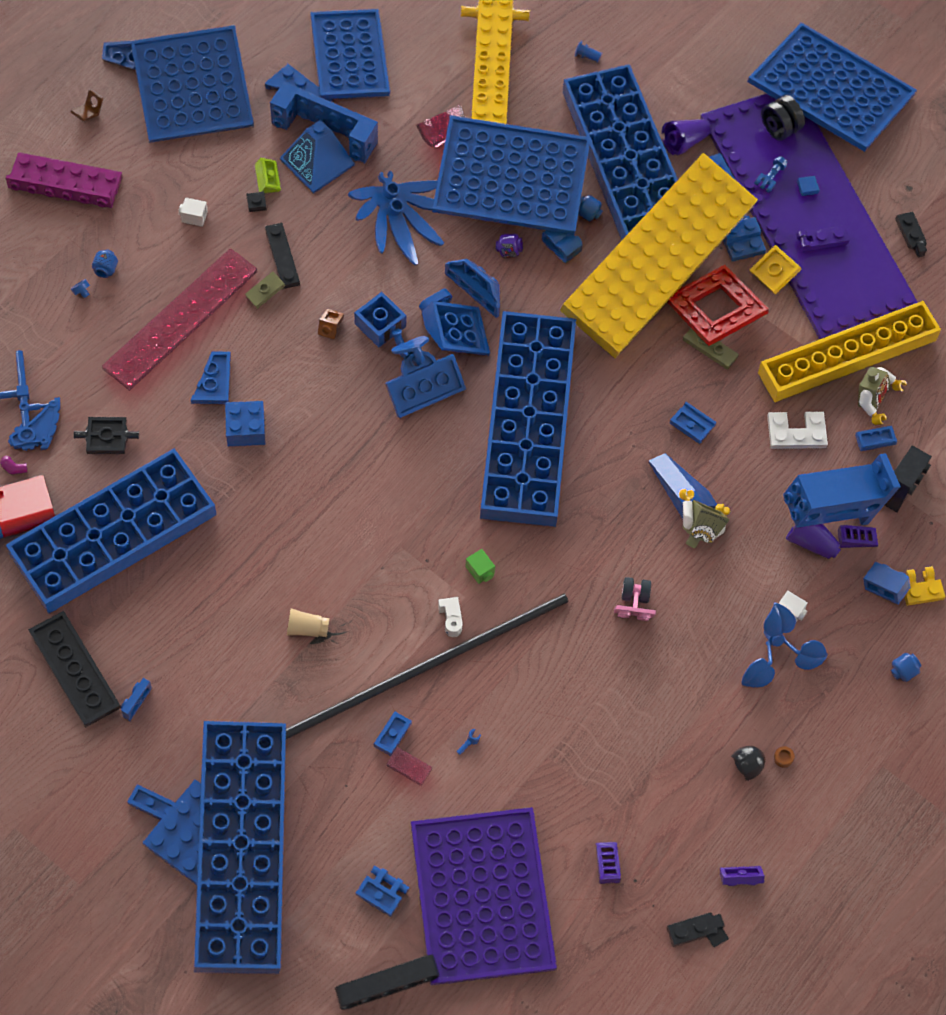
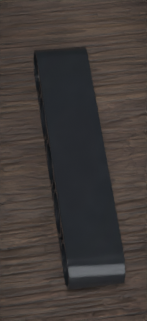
(387, 982)

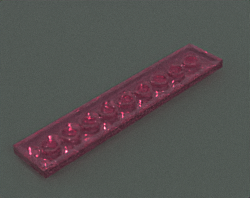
(179, 319)

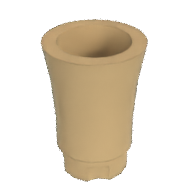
(307, 624)

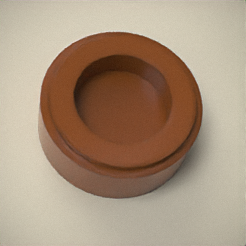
(784, 757)

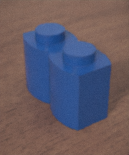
(564, 245)

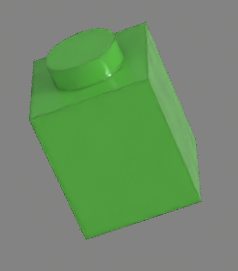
(480, 566)

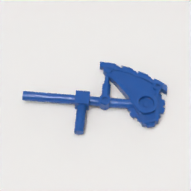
(43, 426)

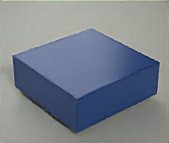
(808, 185)

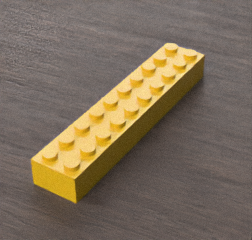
(848, 351)

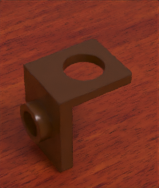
(88, 110)

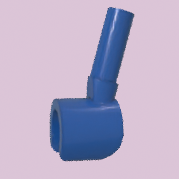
(471, 740)

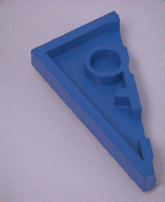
(293, 77)

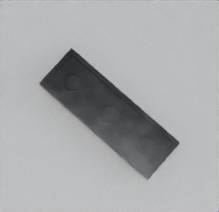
(74, 669)

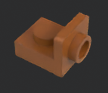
(329, 323)

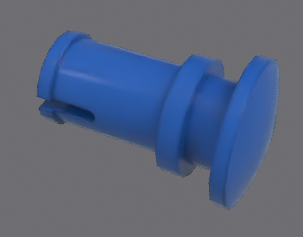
(587, 52)

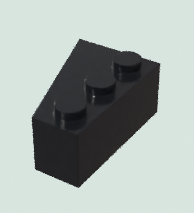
(908, 474)

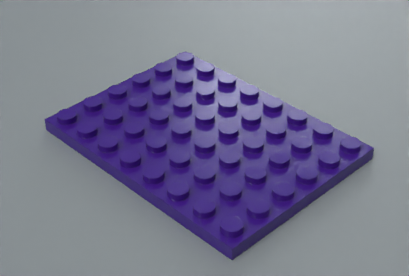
(483, 895)

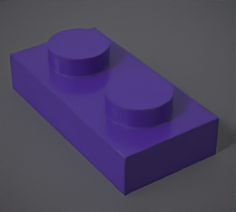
(742, 875)

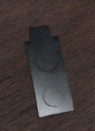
(694, 928)

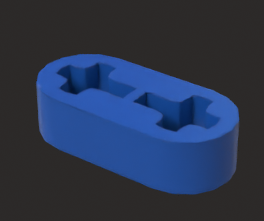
(440, 296)

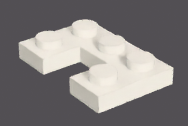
(811, 436)

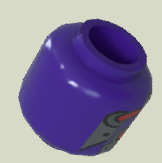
(509, 245)

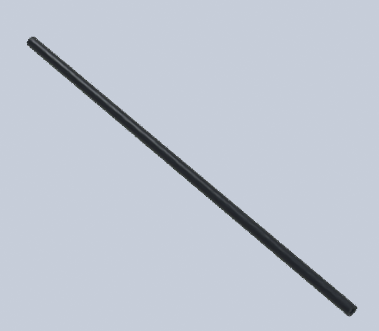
(425, 666)

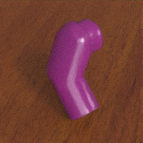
(11, 467)

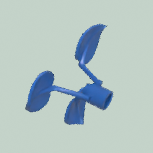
(781, 621)

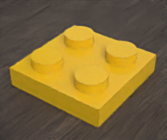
(775, 269)

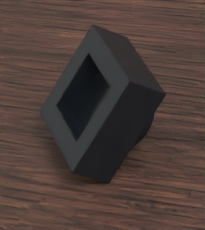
(256, 201)

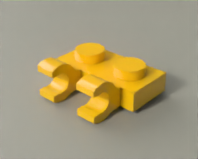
(926, 591)

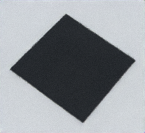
(718, 938)

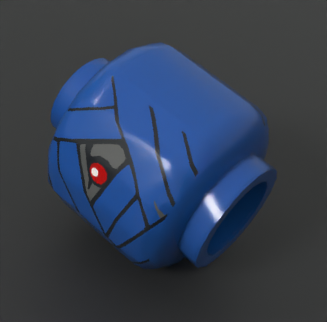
(104, 263)

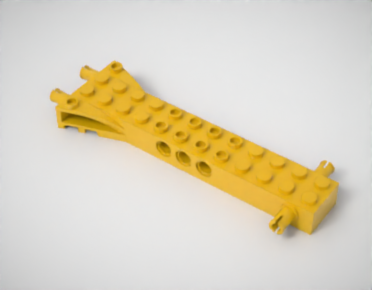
(492, 57)

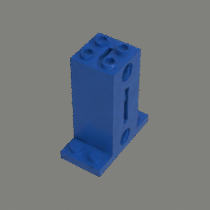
(841, 493)

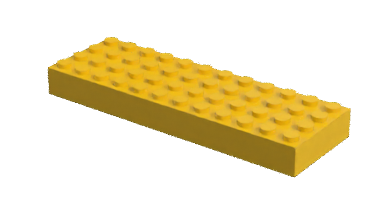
(658, 255)

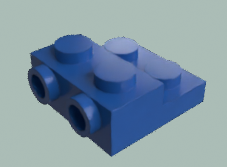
(745, 240)

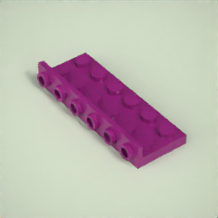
(64, 180)

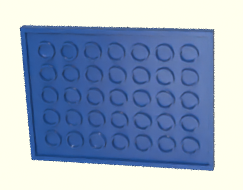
(833, 86)
(511, 175)

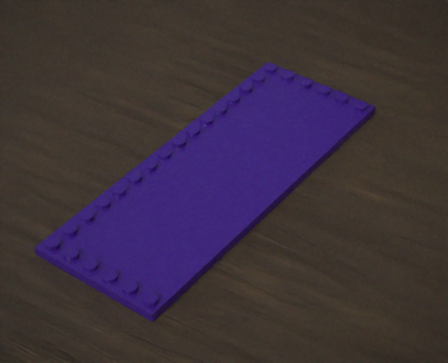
(835, 283)

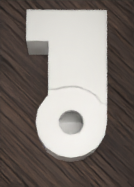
(452, 611)

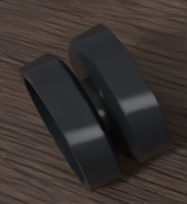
(782, 117)

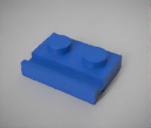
(692, 422)

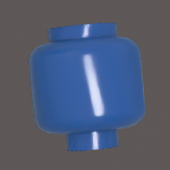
(590, 208)
(905, 667)

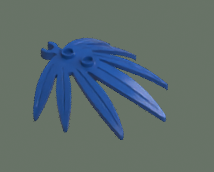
(392, 203)

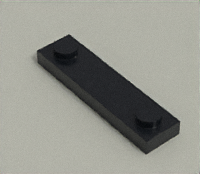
(282, 255)

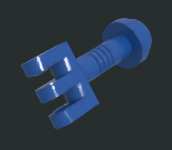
(779, 164)

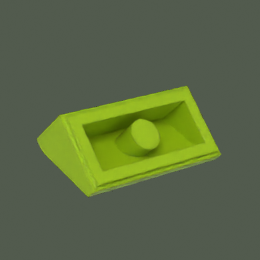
(267, 175)

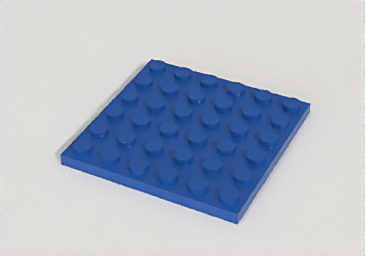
(192, 83)

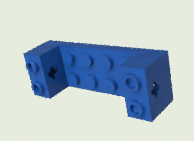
(360, 130)

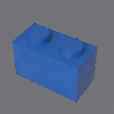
(887, 582)

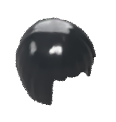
(749, 761)

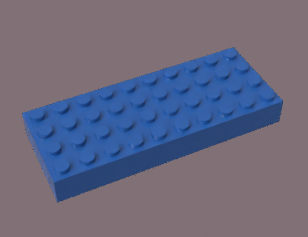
(111, 530)

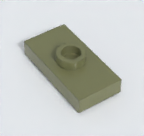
(265, 289)

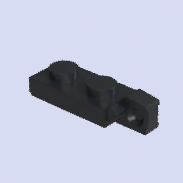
(912, 233)

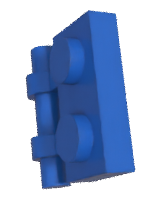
(380, 896)

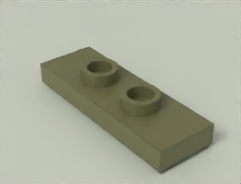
(717, 352)

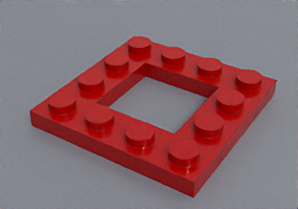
(710, 332)

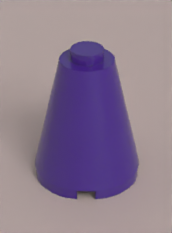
(684, 134)
(815, 539)

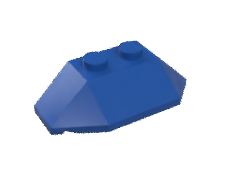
(476, 283)

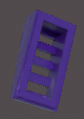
(845, 542)
(608, 878)

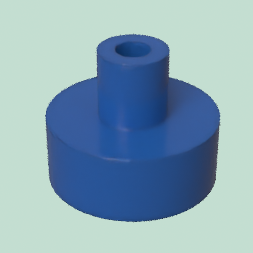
(81, 288)

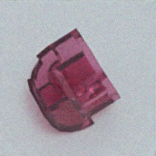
(435, 128)

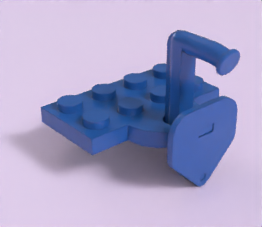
(422, 378)

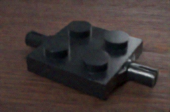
(106, 435)

